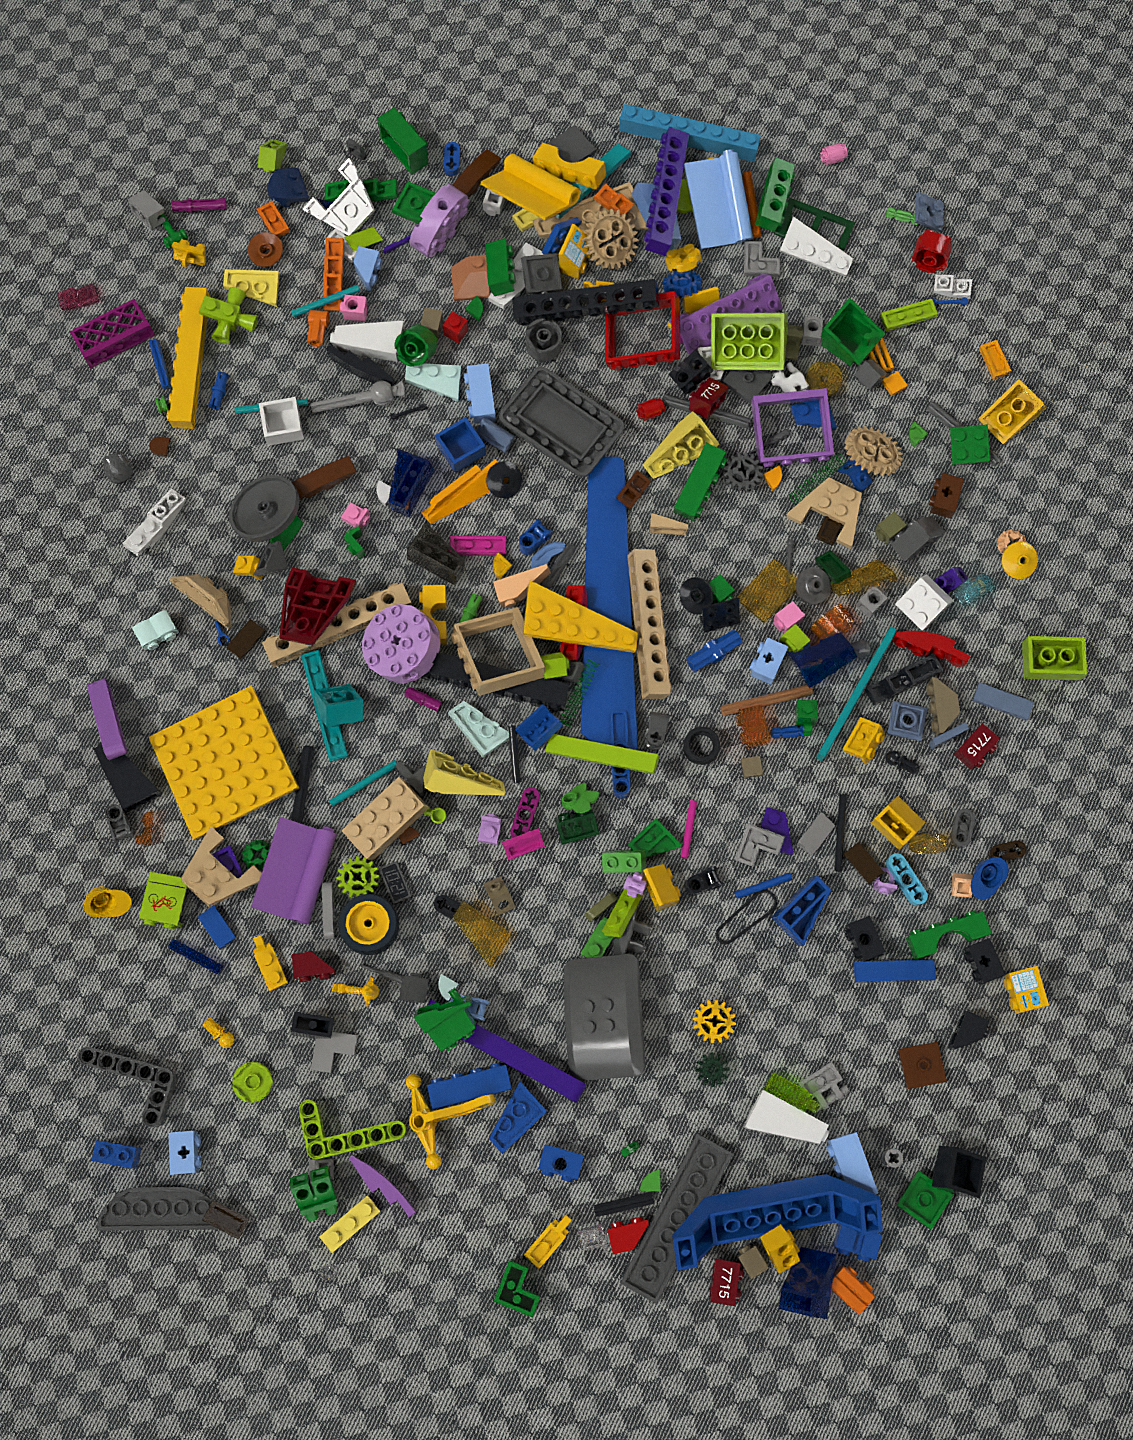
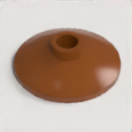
(261, 243)

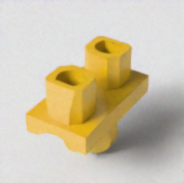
(189, 254)

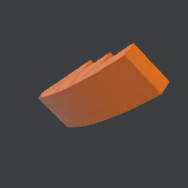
(333, 271)

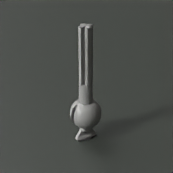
(381, 394)

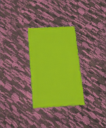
(363, 238)

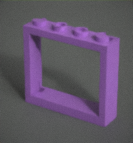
(791, 397)

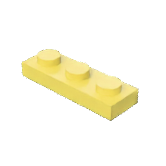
(349, 1224)

